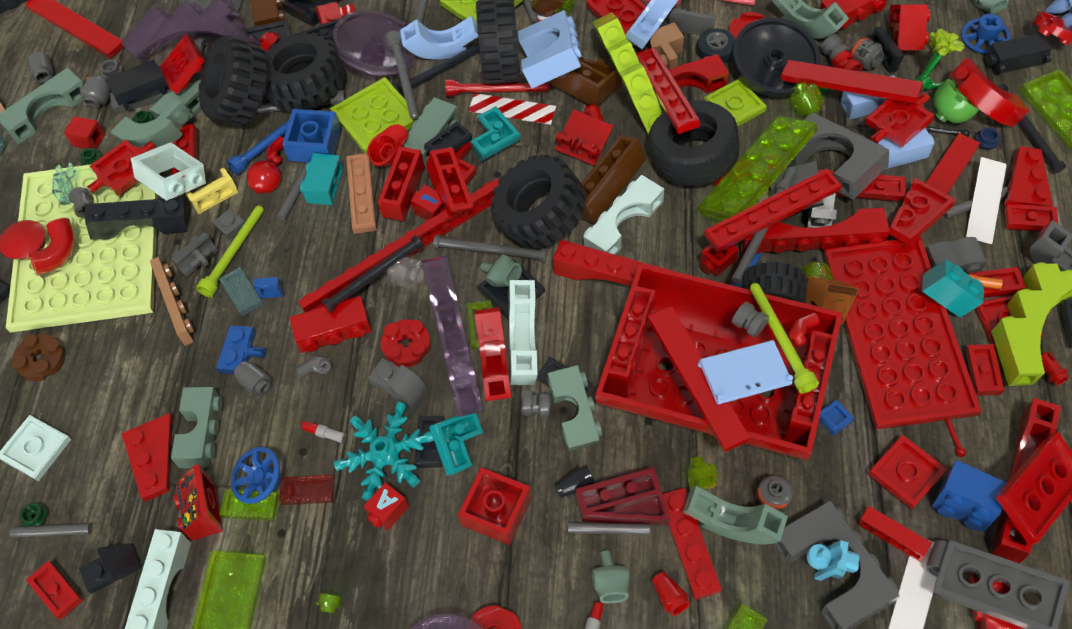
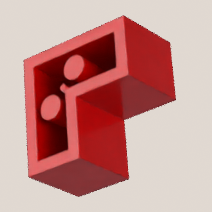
(910, 25)

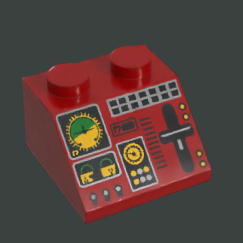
(197, 504)

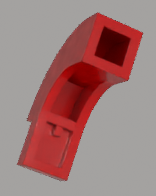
(986, 96)
(493, 354)

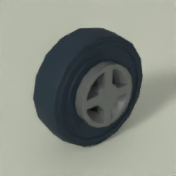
(715, 42)

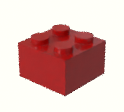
(495, 506)

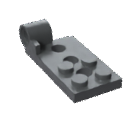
(952, 559)

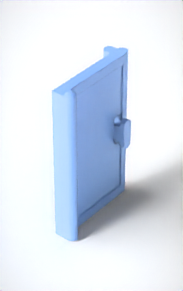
(737, 372)

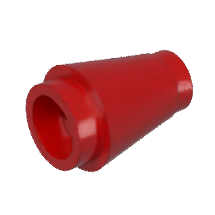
(671, 594)

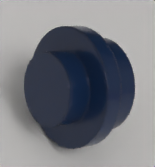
(988, 138)

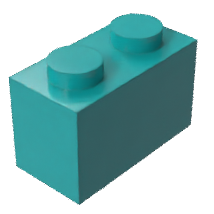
(322, 179)
(953, 288)

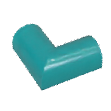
(499, 134)
(450, 438)

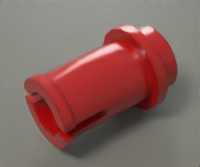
(1053, 369)

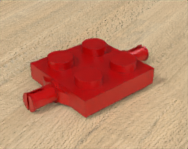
(899, 120)
(115, 168)

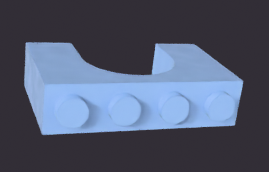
(549, 48)
(918, 148)

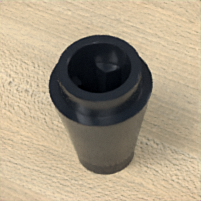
(575, 479)

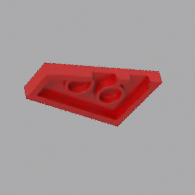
(1029, 179)
(919, 211)
(149, 456)

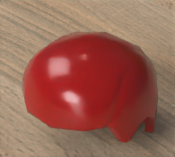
(263, 177)

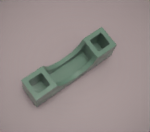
(21, 117)

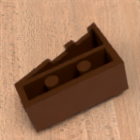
(590, 82)

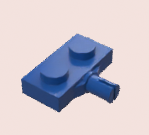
(238, 348)

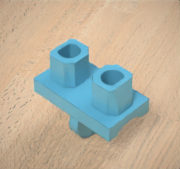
(832, 560)

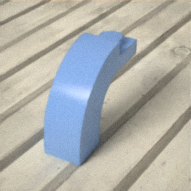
(649, 21)
(438, 44)

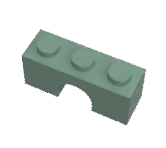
(570, 386)
(197, 446)

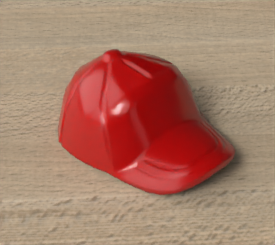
(385, 145)

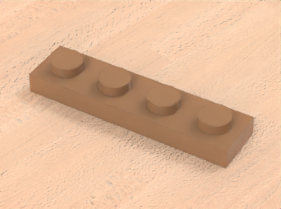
(175, 308)

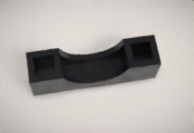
(107, 219)

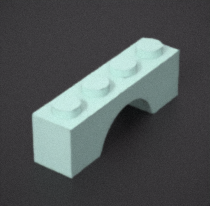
(640, 199)
(521, 332)
(164, 559)

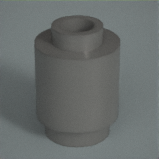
(40, 67)
(252, 378)

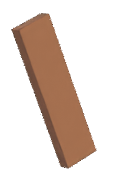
(361, 193)

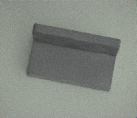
(692, 22)

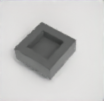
(228, 224)

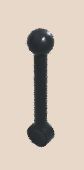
(948, 131)

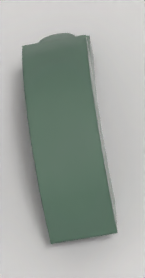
(817, 22)
(159, 131)
(745, 524)

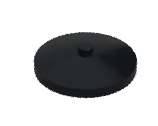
(764, 50)

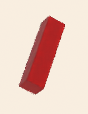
(894, 534)

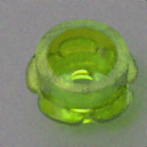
(328, 602)

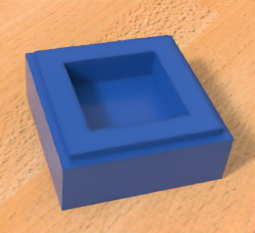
(268, 287)
(835, 417)

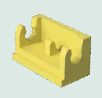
(212, 193)

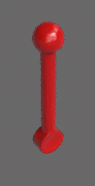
(960, 451)

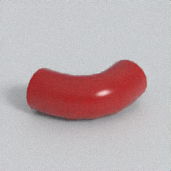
(59, 249)

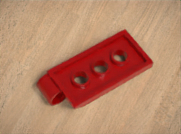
(1047, 464)

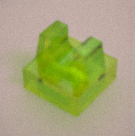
(701, 474)

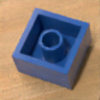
(311, 133)
(969, 496)

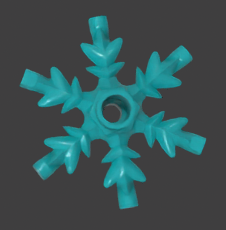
(384, 451)

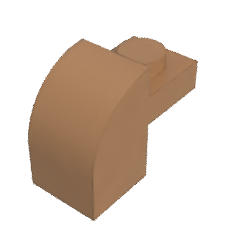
(668, 42)

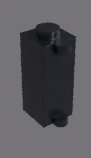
(1018, 53)

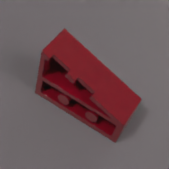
(624, 499)

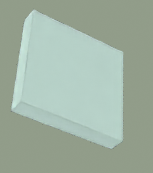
(34, 448)

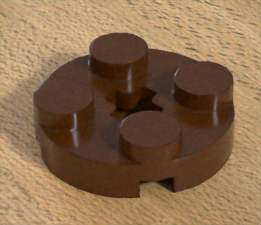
(32, 346)

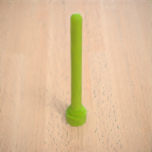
(208, 285)
(804, 379)

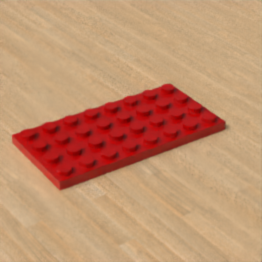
(901, 336)

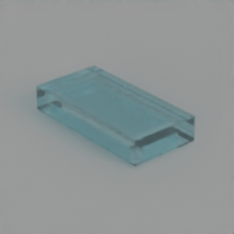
(241, 291)

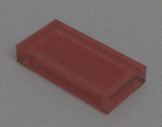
(306, 490)

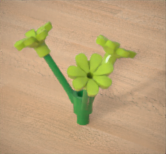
(942, 43)

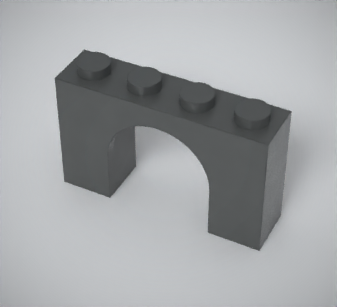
(865, 161)
(871, 589)

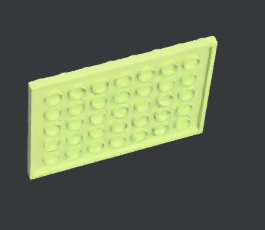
(102, 275)

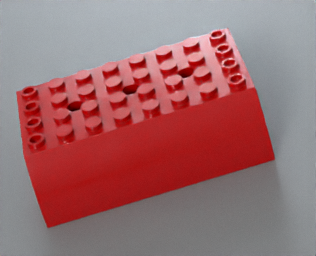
(706, 309)

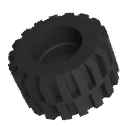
(778, 280)

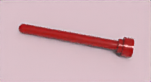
(454, 88)

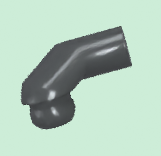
(316, 365)

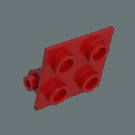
(583, 137)

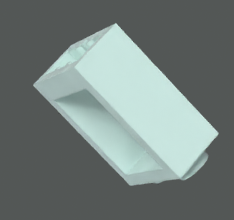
(147, 171)

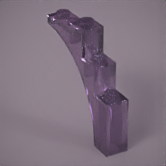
(162, 26)
(452, 336)

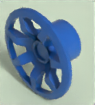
(986, 31)
(259, 477)

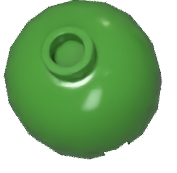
(952, 104)

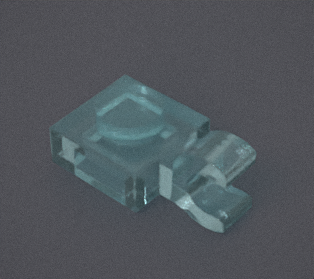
(61, 183)

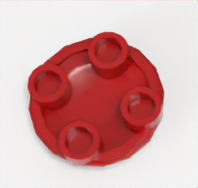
(22, 239)

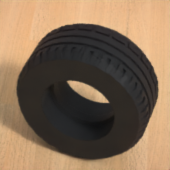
(698, 163)

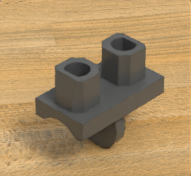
(194, 254)

